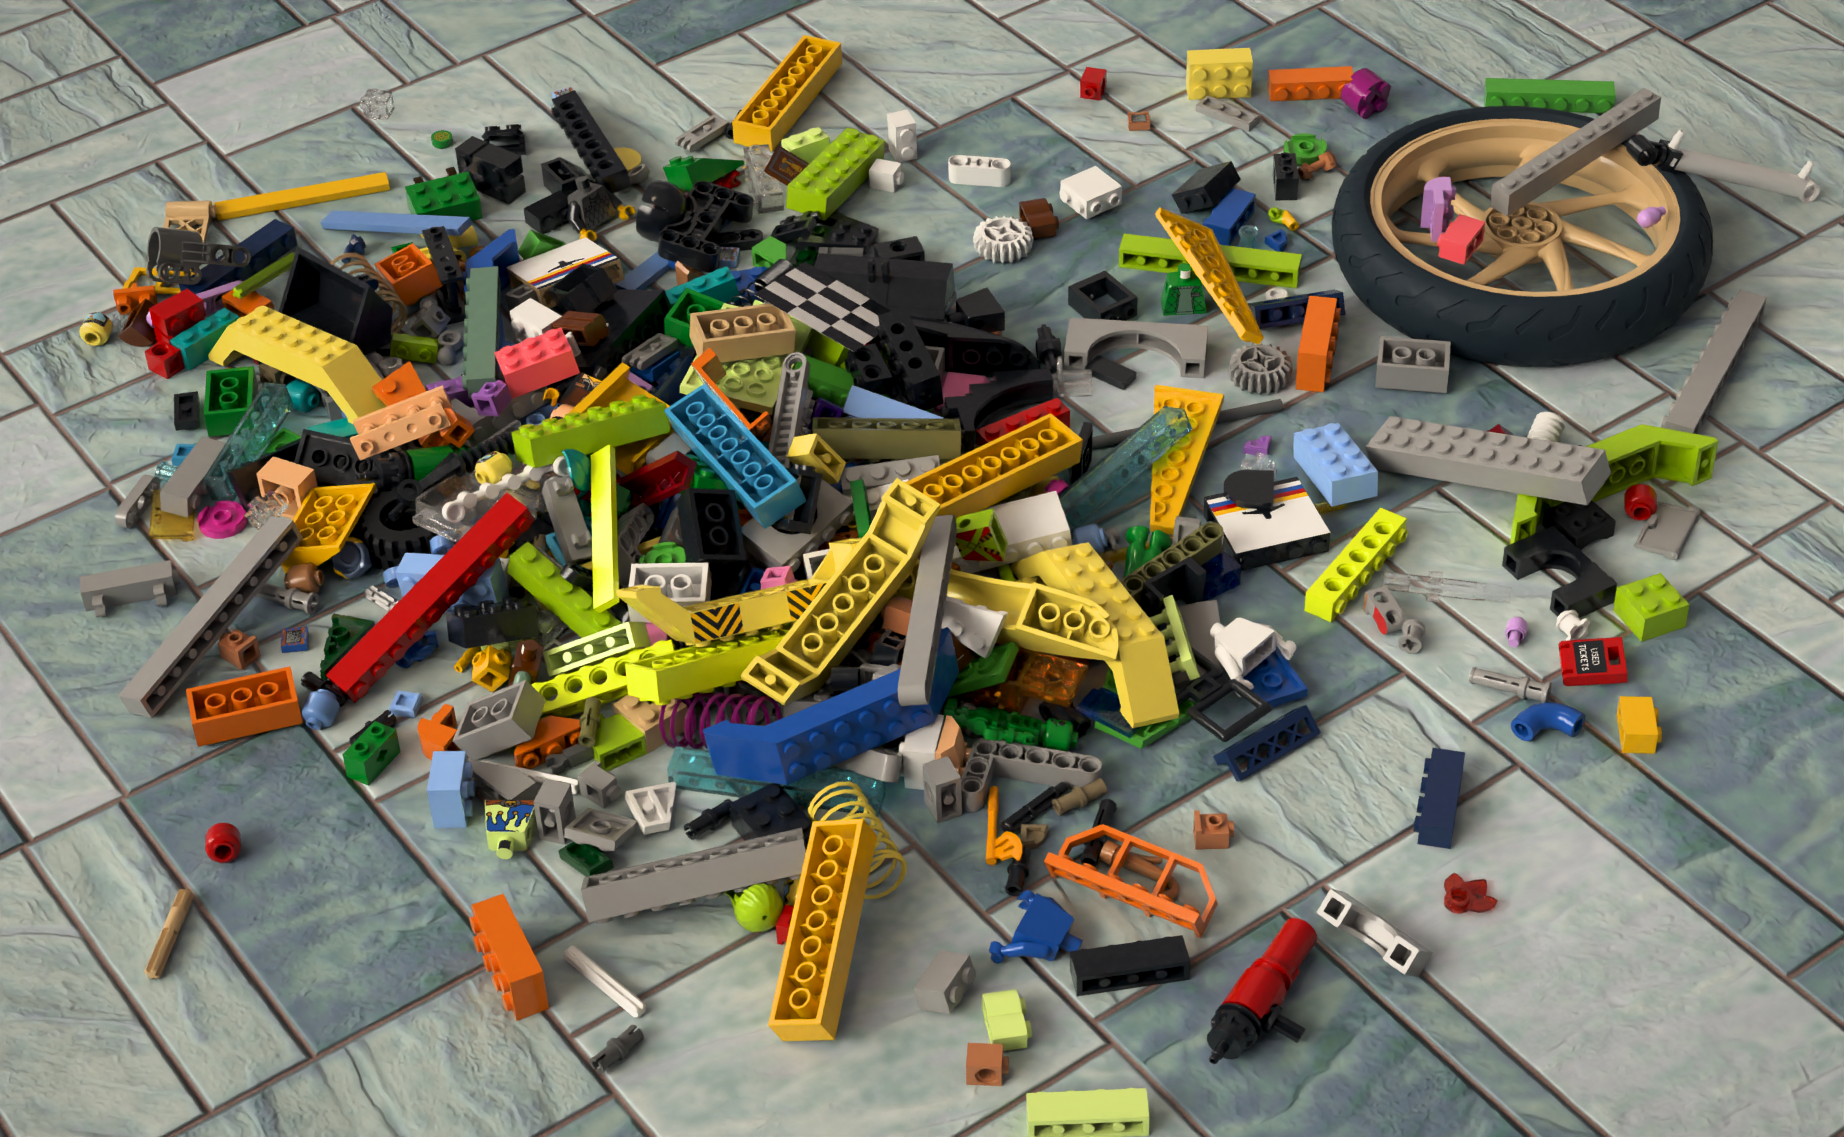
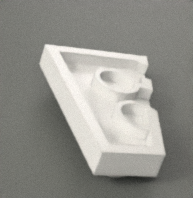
(973, 625)

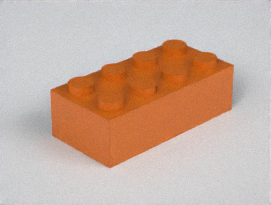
(1317, 344)
(243, 706)
(508, 957)

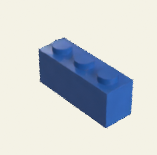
(1230, 215)

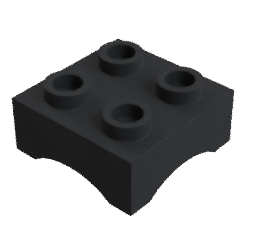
(1580, 522)

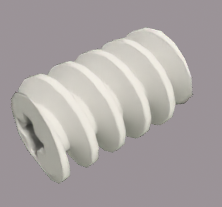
(1547, 427)

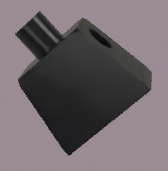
(979, 311)

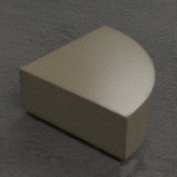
(1034, 835)

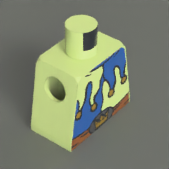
(509, 825)

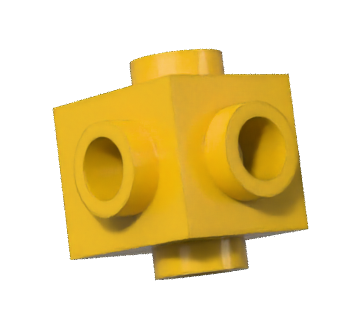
(490, 668)

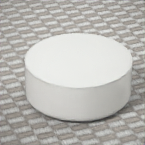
(1275, 293)

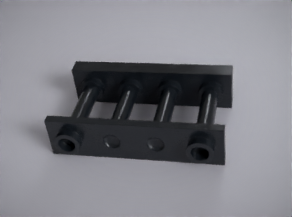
(448, 273)

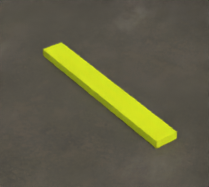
(604, 529)

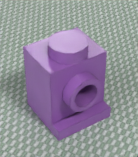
(492, 398)

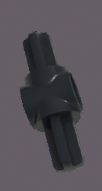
(1048, 348)

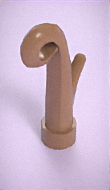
(1139, 864)

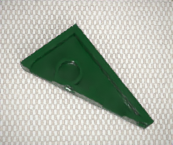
(342, 637)

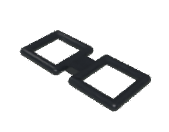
(1208, 692)

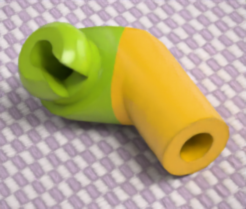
(1283, 217)

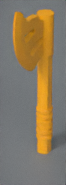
(1009, 840)

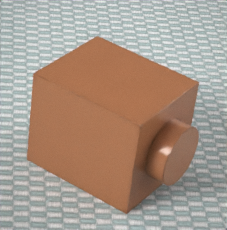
(897, 615)

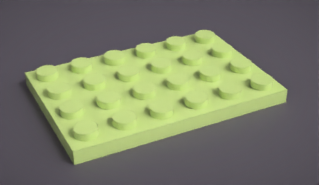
(754, 381)

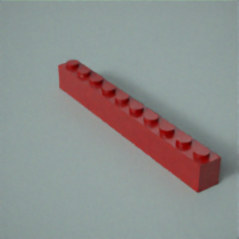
(430, 598)

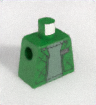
(1183, 293)

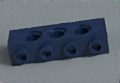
(1289, 309)

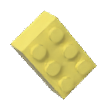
(1219, 73)

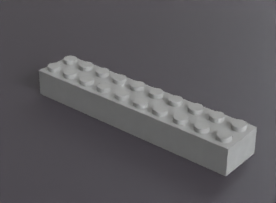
(1489, 460)

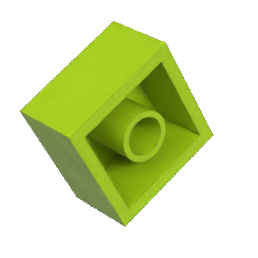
(1651, 607)

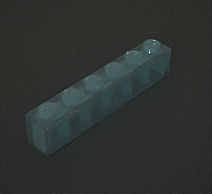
(249, 438)

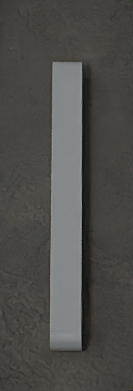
(927, 613)

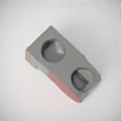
(1384, 611)

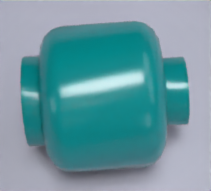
(303, 395)

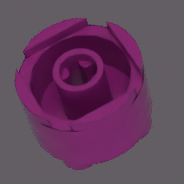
(1366, 93)

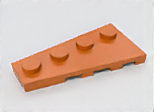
(399, 386)

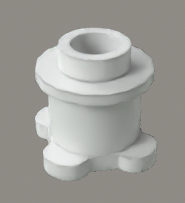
(1572, 625)

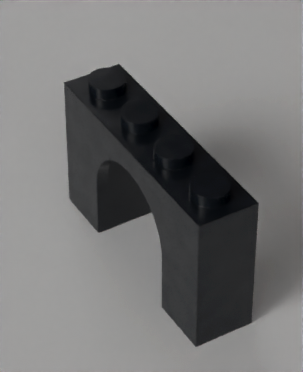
(1552, 550)

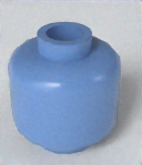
(320, 709)

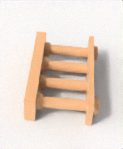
(401, 422)

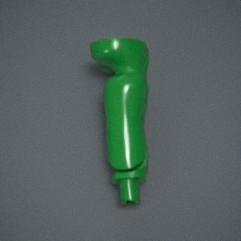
(1136, 553)

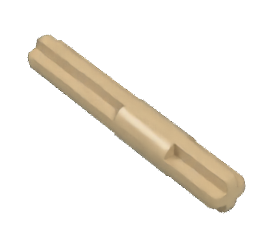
(169, 933)

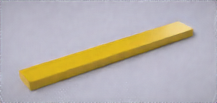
(302, 196)

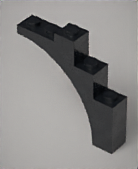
(991, 398)

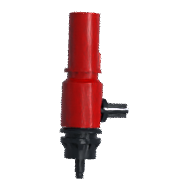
(1259, 994)

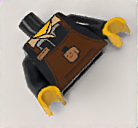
(575, 388)

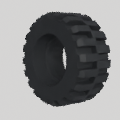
(385, 537)

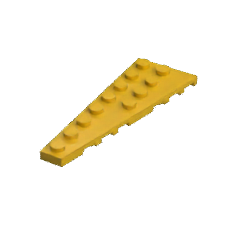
(1209, 263)
(1177, 468)

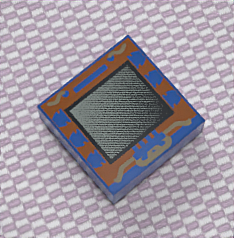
(294, 639)

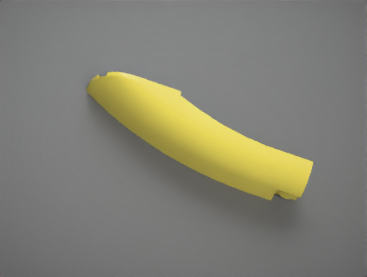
(1037, 615)

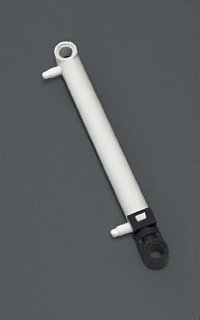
(1670, 157)

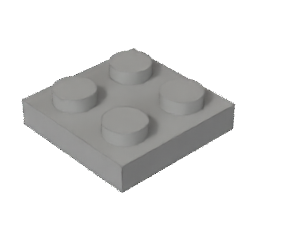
(600, 829)

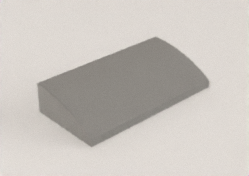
(1198, 622)

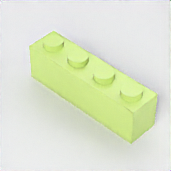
(596, 648)
(1088, 1113)

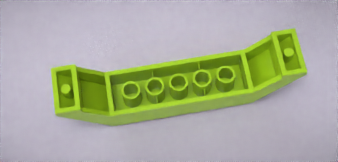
(1633, 458)

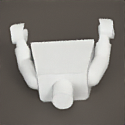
(1246, 645)

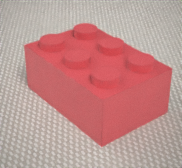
(537, 362)

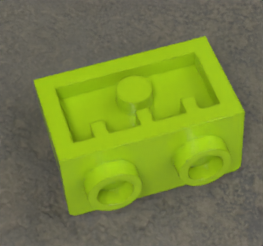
(414, 348)

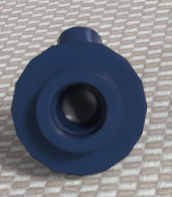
(355, 245)

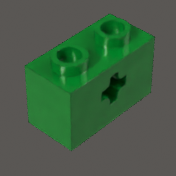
(371, 753)

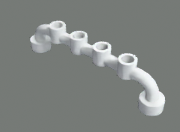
(454, 510)

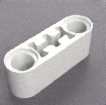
(979, 171)

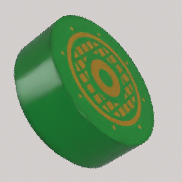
(441, 139)

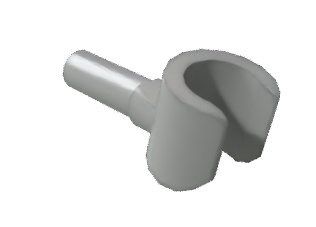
(1112, 536)

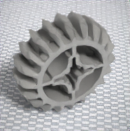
(1260, 368)

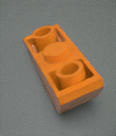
(551, 737)

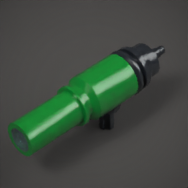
(409, 463)

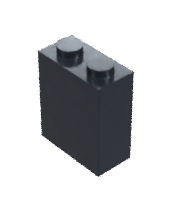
(1206, 187)

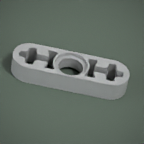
(136, 501)

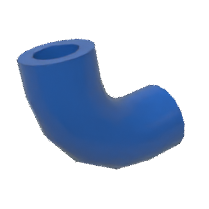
(1547, 716)

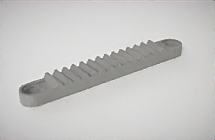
(789, 407)

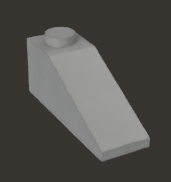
(502, 782)

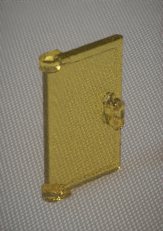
(169, 525)

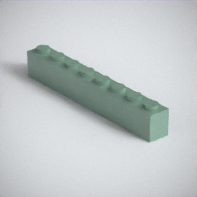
(481, 328)

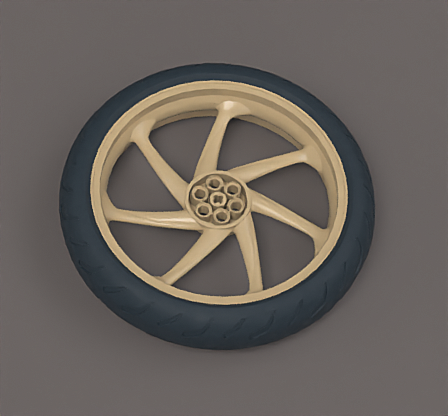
(1512, 324)

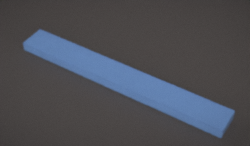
(394, 222)
(646, 272)

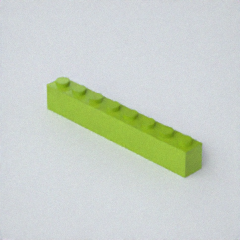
(1247, 264)

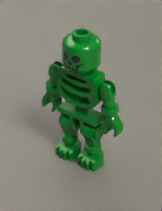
(1012, 727)

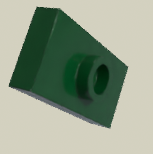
(585, 859)

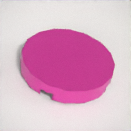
(222, 520)

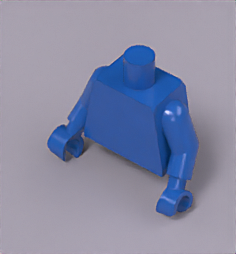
(1040, 931)

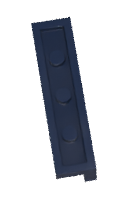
(1262, 735)

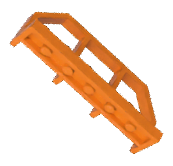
(1134, 895)

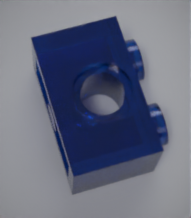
(1221, 575)

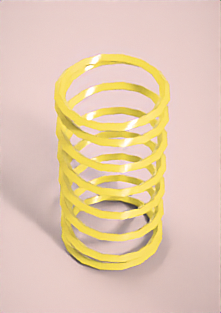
(863, 802)

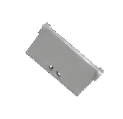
(1667, 529)

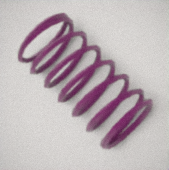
(690, 720)

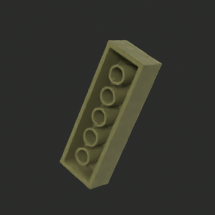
(890, 437)

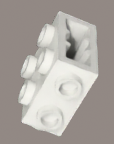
(1091, 192)

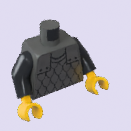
(592, 206)

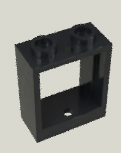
(1085, 291)

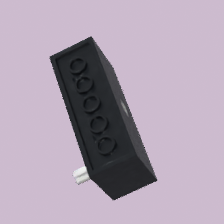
(631, 320)

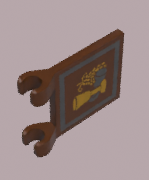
(785, 165)

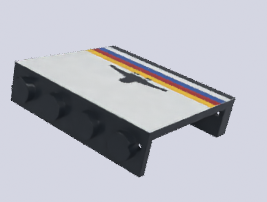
(1268, 535)

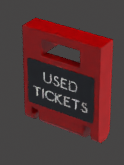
(1588, 661)

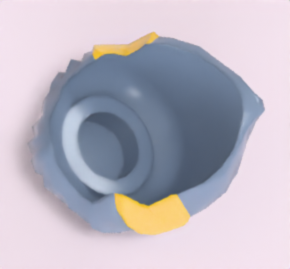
(352, 559)

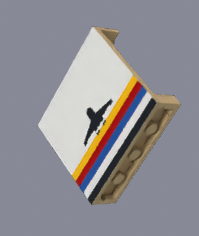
(550, 267)

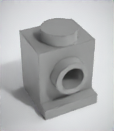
(599, 785)

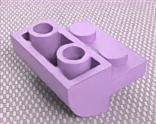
(1437, 206)

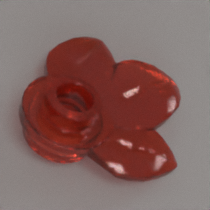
(1467, 896)

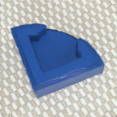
(1277, 240)

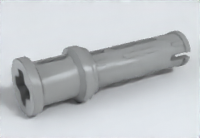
(292, 598)
(1522, 687)

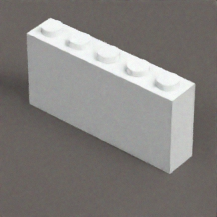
(1029, 527)

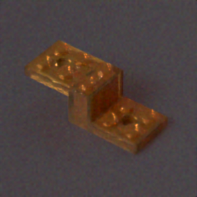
(1031, 678)

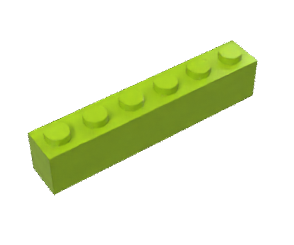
(562, 598)

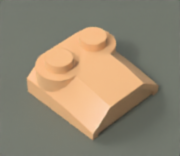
(953, 745)

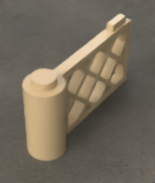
(189, 214)

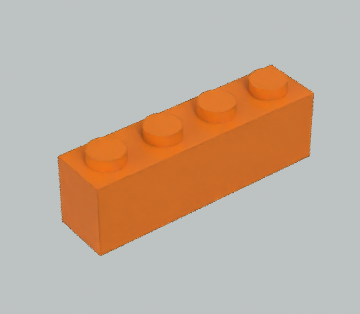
(1308, 83)

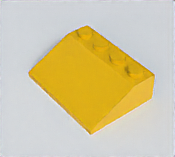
(327, 521)

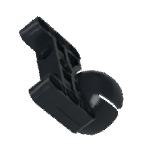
(690, 223)

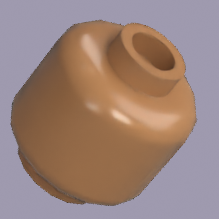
(304, 577)

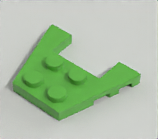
(1145, 734)

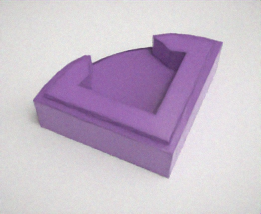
(1260, 445)

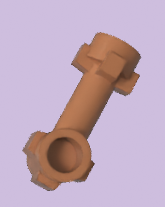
(1326, 161)

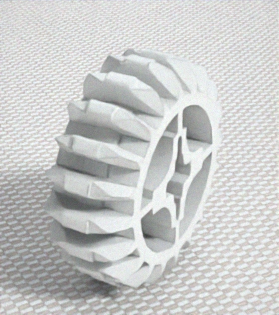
(1003, 239)

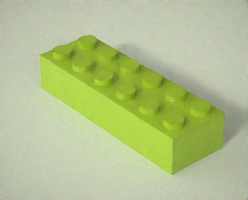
(835, 173)
(591, 430)

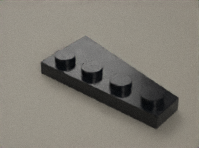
(245, 478)

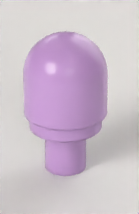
(1650, 216)
(1516, 631)

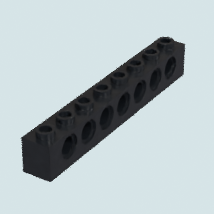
(590, 142)

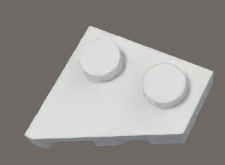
(652, 806)

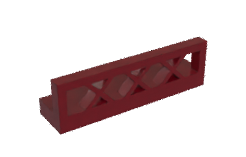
(659, 479)

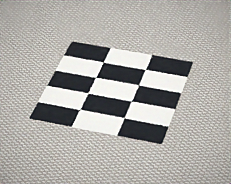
(825, 305)

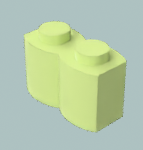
(1005, 1019)

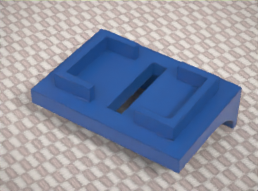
(654, 371)

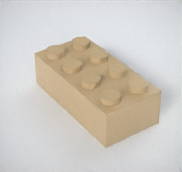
(743, 332)

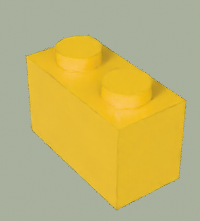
(1638, 725)

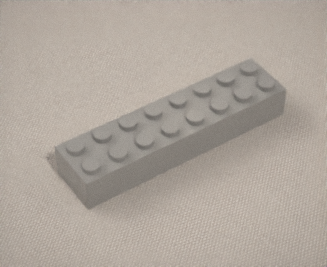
(694, 876)

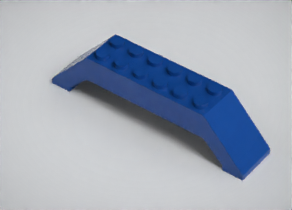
(829, 729)

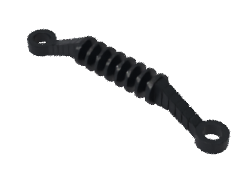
(458, 465)

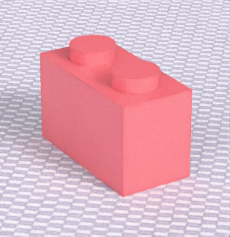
(1461, 239)

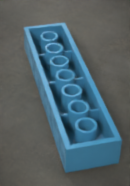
(735, 456)

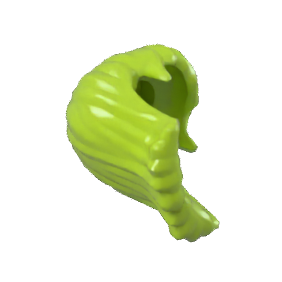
(757, 907)

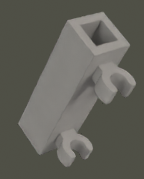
(567, 520)
(129, 586)

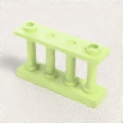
(1181, 644)

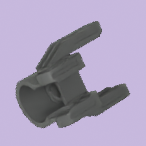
(185, 250)

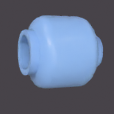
(1092, 534)

